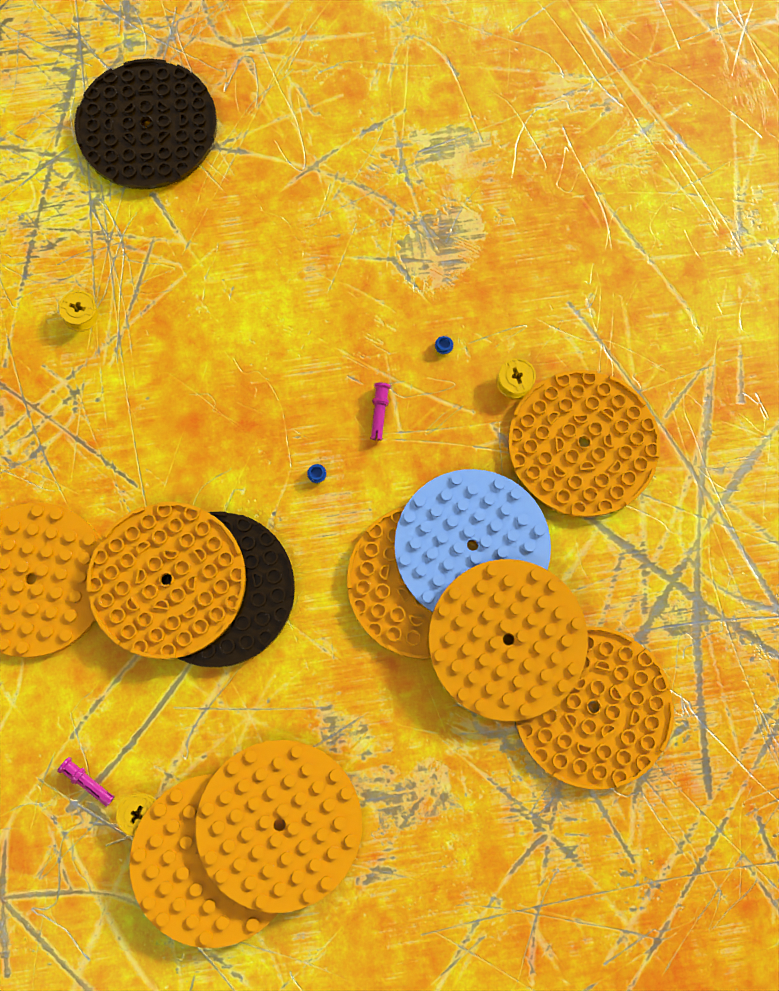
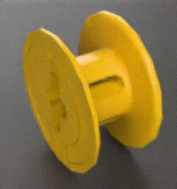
(73, 302)
(523, 371)
(126, 811)

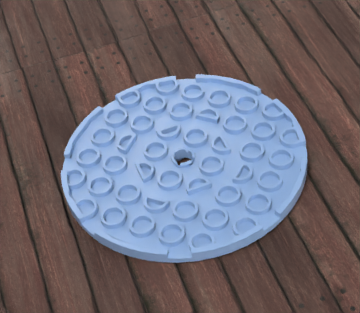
(463, 509)

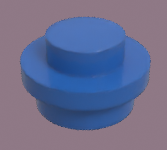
(444, 345)
(316, 473)

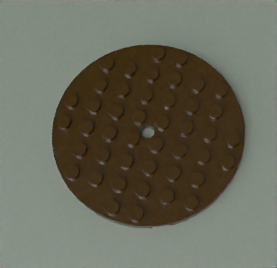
(150, 156)
(266, 597)

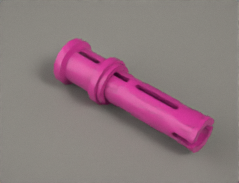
(380, 402)
(79, 777)

